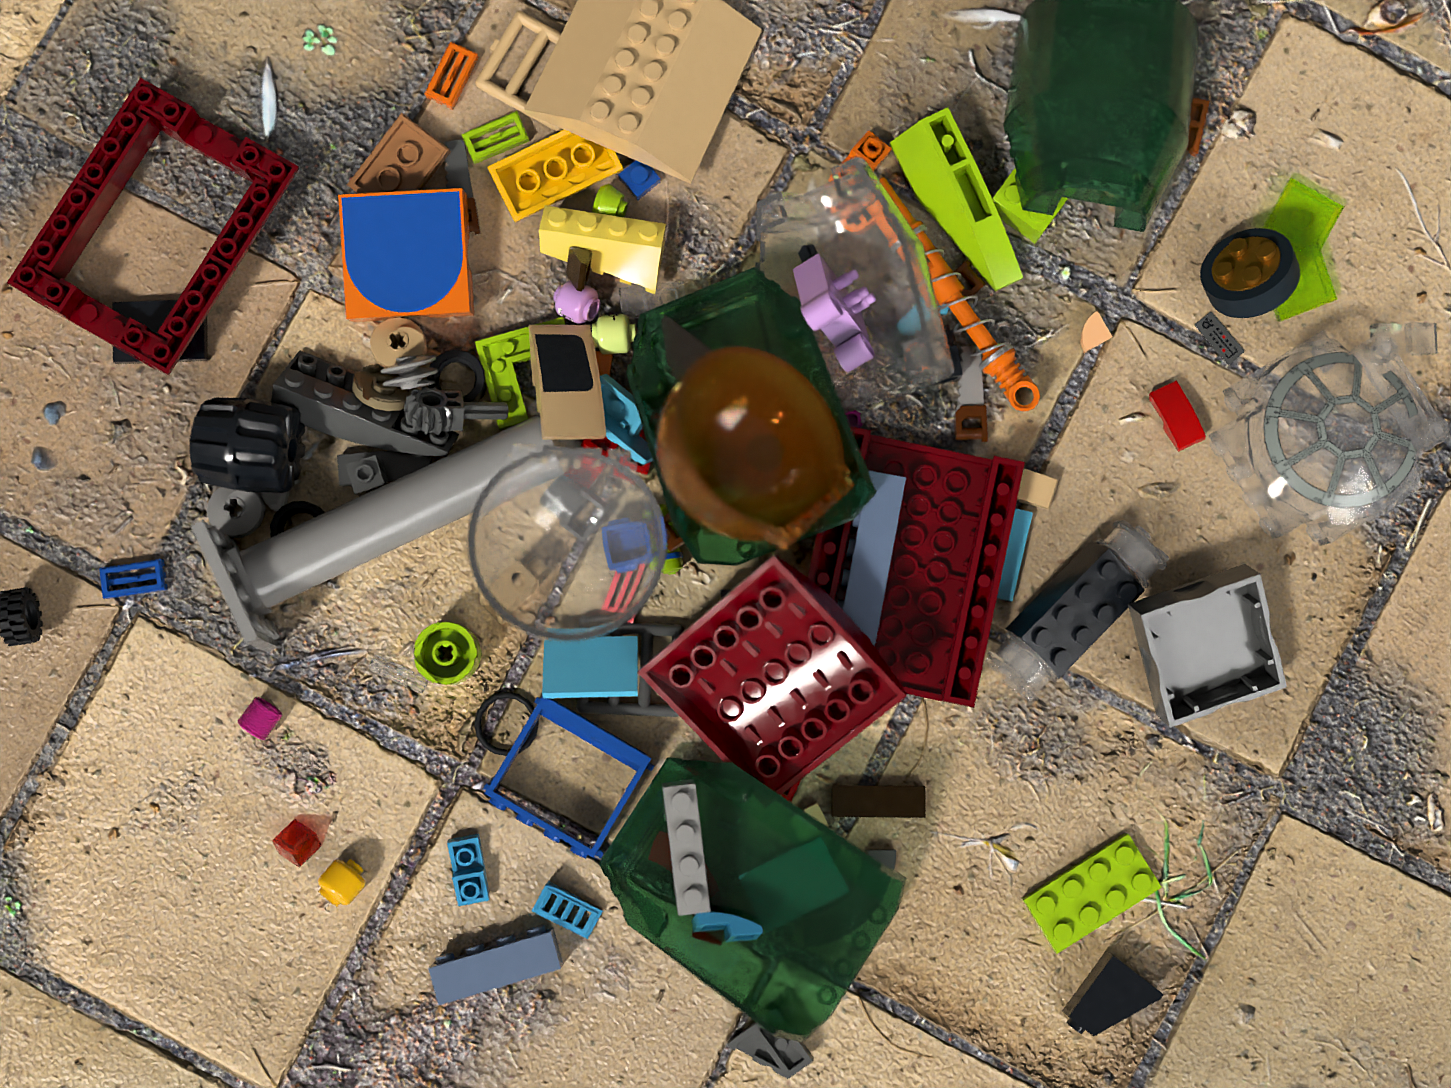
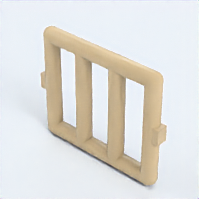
(498, 52)

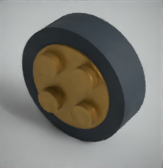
(1250, 273)

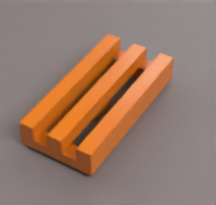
(461, 81)

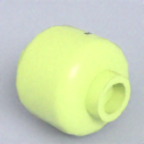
(613, 334)

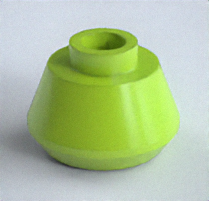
(610, 201)

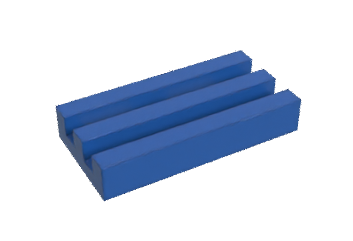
(159, 576)

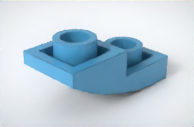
(468, 870)

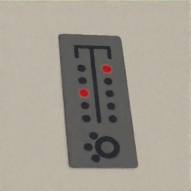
(1219, 338)

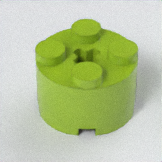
(429, 653)

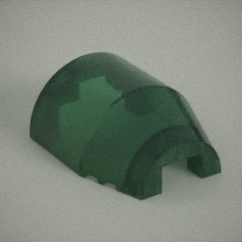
(1101, 103)

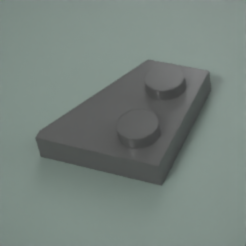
(780, 1054)

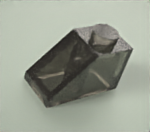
(681, 347)

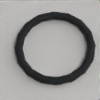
(481, 710)

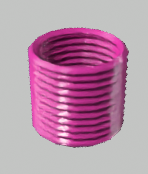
(259, 718)

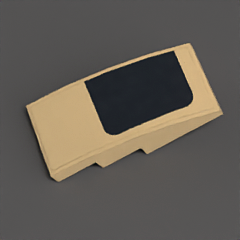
(566, 382)

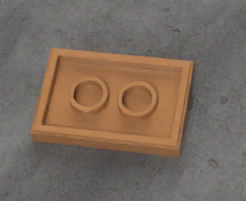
(401, 160)

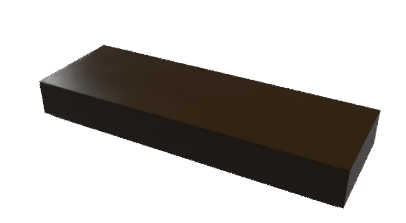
(878, 801)

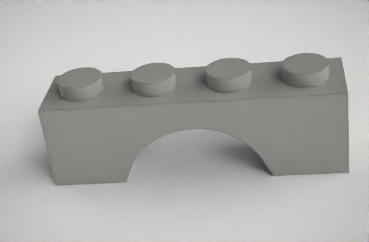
(686, 847)

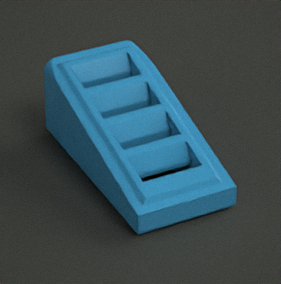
(540, 909)

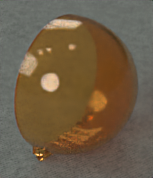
(750, 447)

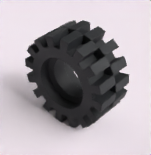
(19, 617)

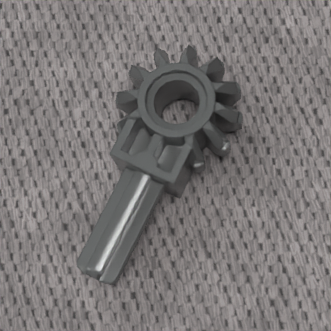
(445, 410)

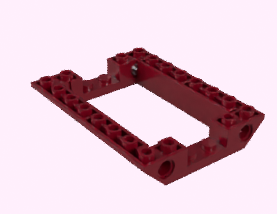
(94, 192)

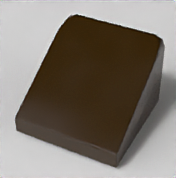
(578, 267)

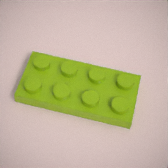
(1091, 893)

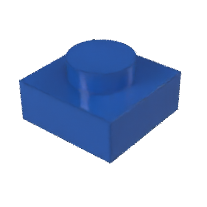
(639, 179)

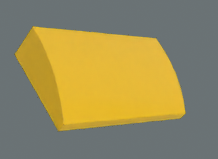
(551, 172)

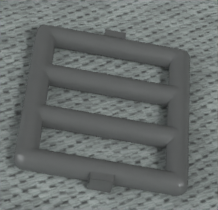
(643, 707)

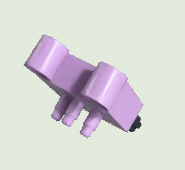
(834, 309)

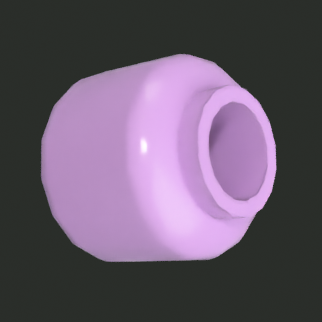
(576, 305)

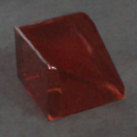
(296, 843)

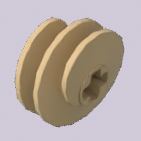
(394, 331)

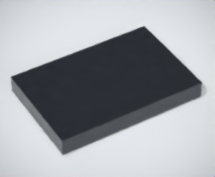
(152, 315)

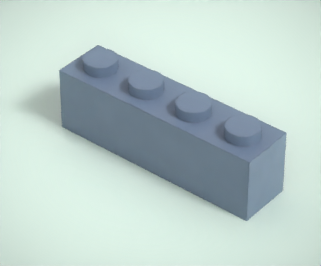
(495, 965)

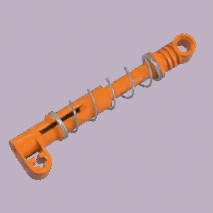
(997, 358)

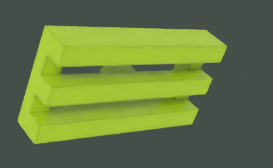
(501, 147)

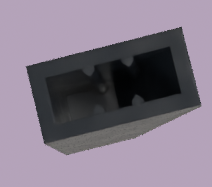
(1108, 996)

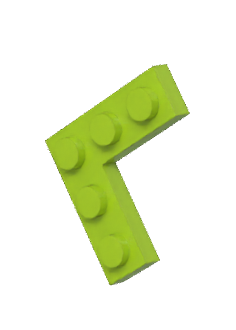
(498, 358)

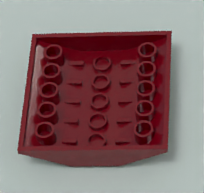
(775, 676)

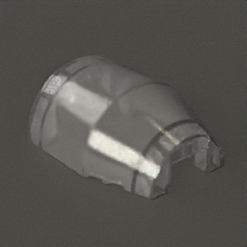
(863, 230)

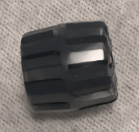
(247, 445)

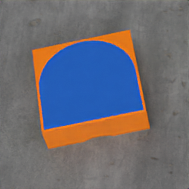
(406, 254)

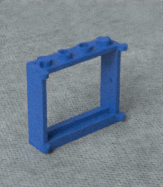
(588, 732)

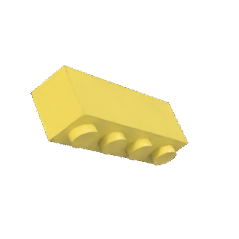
(618, 244)

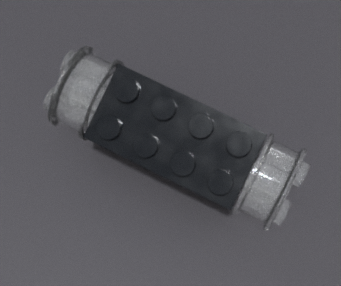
(1076, 609)

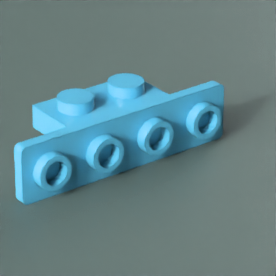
(623, 420)

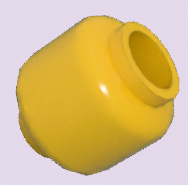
(341, 882)

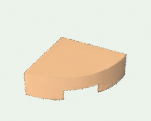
(1094, 332)

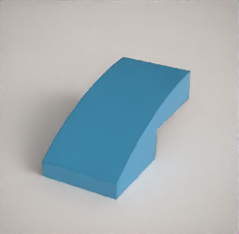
(734, 927)

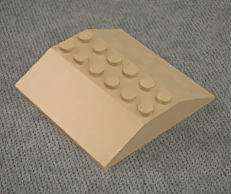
(646, 77)

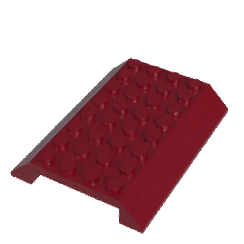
(941, 565)

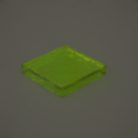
(1303, 215)
(1313, 286)

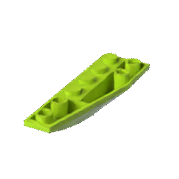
(956, 196)

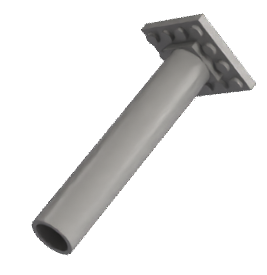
(352, 532)

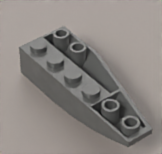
(329, 405)

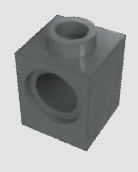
(367, 474)

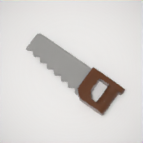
(971, 398)

